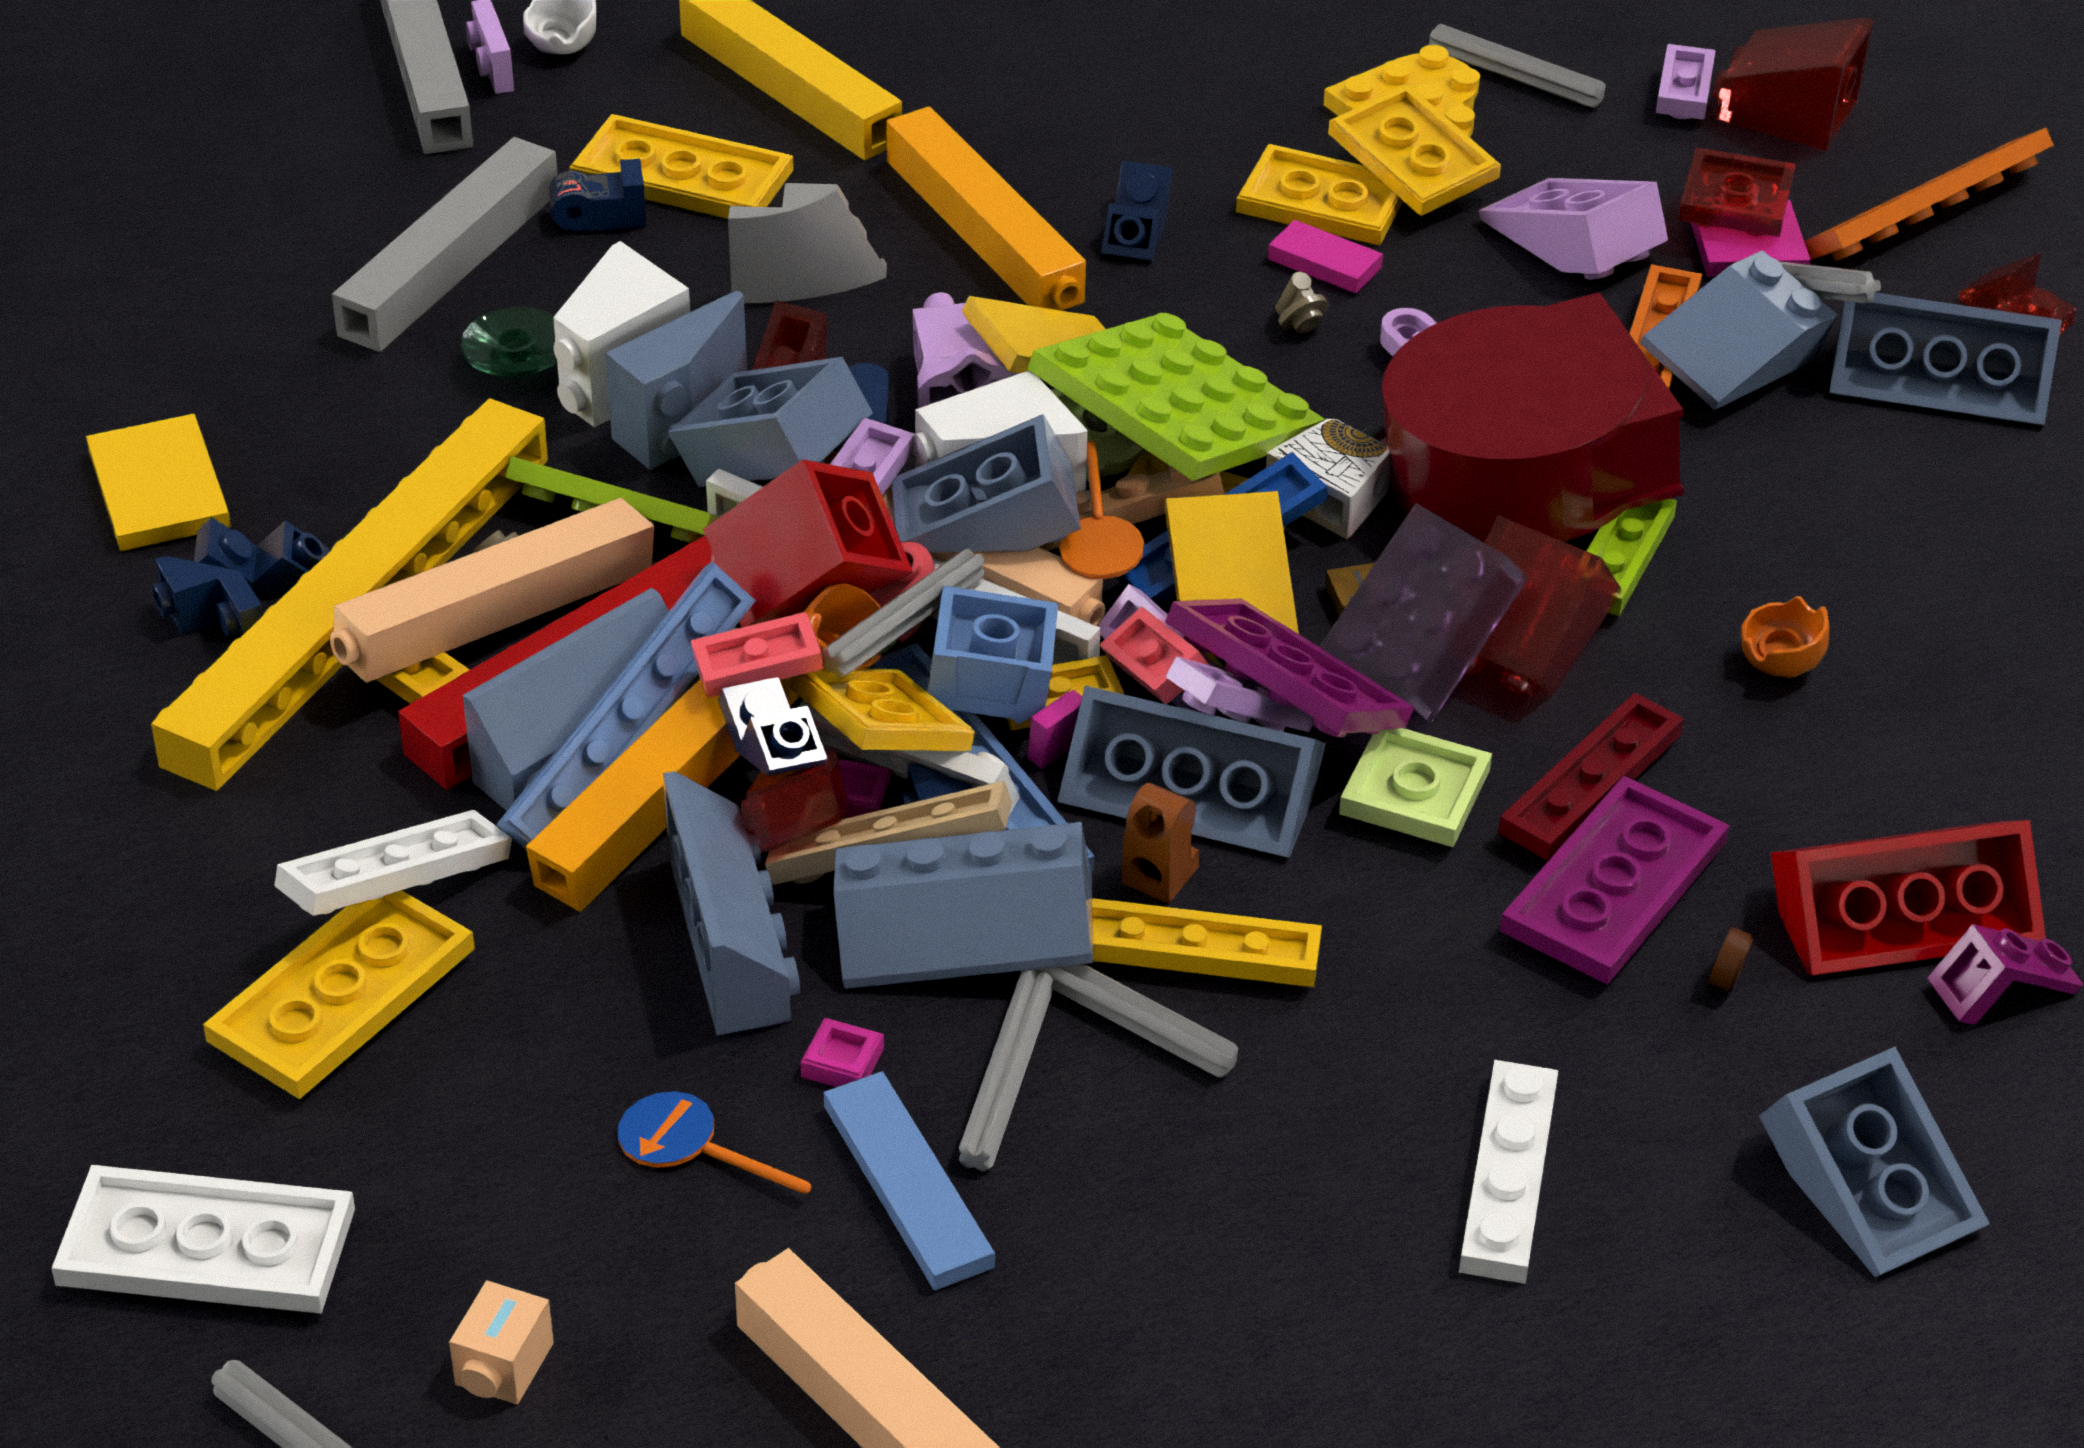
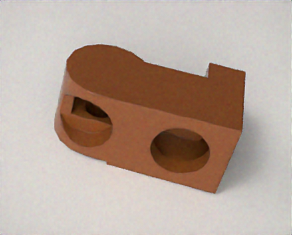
(1159, 832)

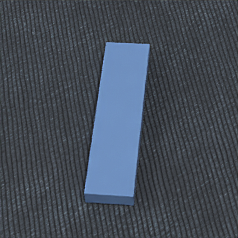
(909, 1181)

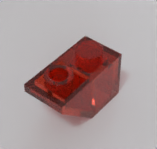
(795, 803)

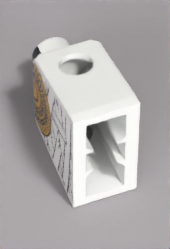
(1349, 464)

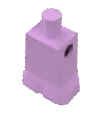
(950, 352)

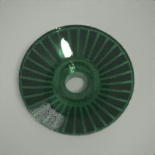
(510, 342)

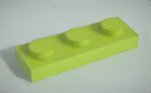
(1630, 543)

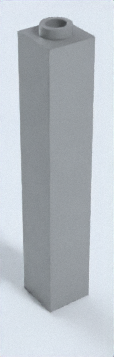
(429, 74)
(444, 245)

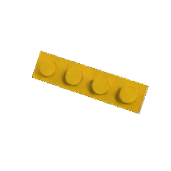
(1205, 942)

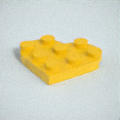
(1432, 73)

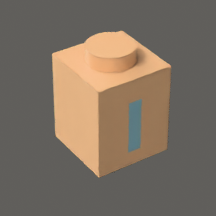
(501, 1342)

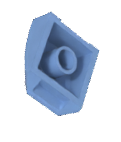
(993, 653)

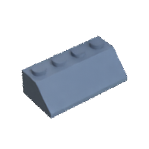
(1946, 357)
(536, 704)
(1243, 777)
(963, 905)
(728, 909)

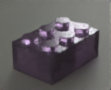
(1425, 611)

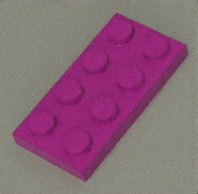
(1289, 666)
(1614, 879)

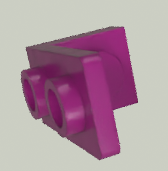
(1989, 961)

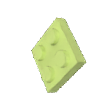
(1416, 784)

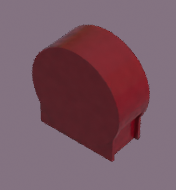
(1530, 420)

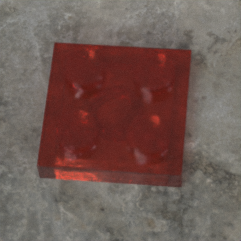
(1737, 192)

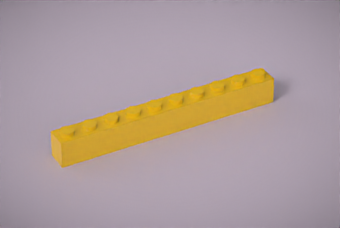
(289, 649)

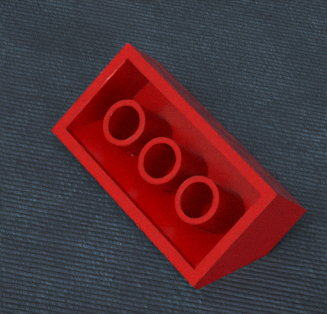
(1906, 894)

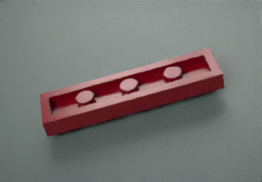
(1580, 781)

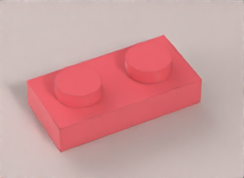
(1146, 652)
(757, 653)

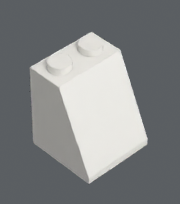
(609, 308)
(992, 409)

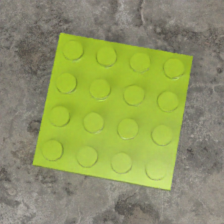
(1175, 394)

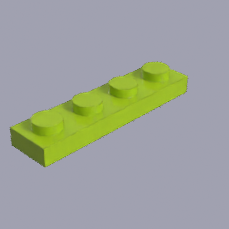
(544, 483)

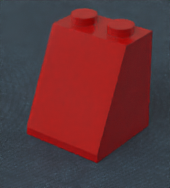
(807, 533)

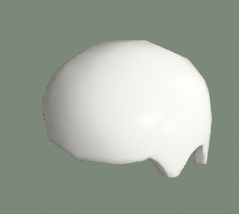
(560, 25)

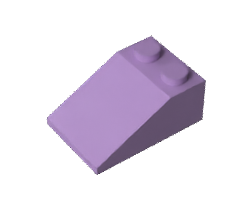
(1582, 222)

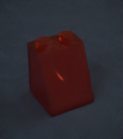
(1796, 80)
(1552, 613)

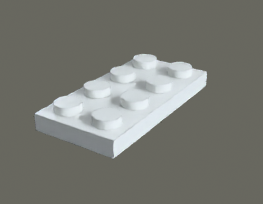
(204, 1239)

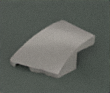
(800, 248)

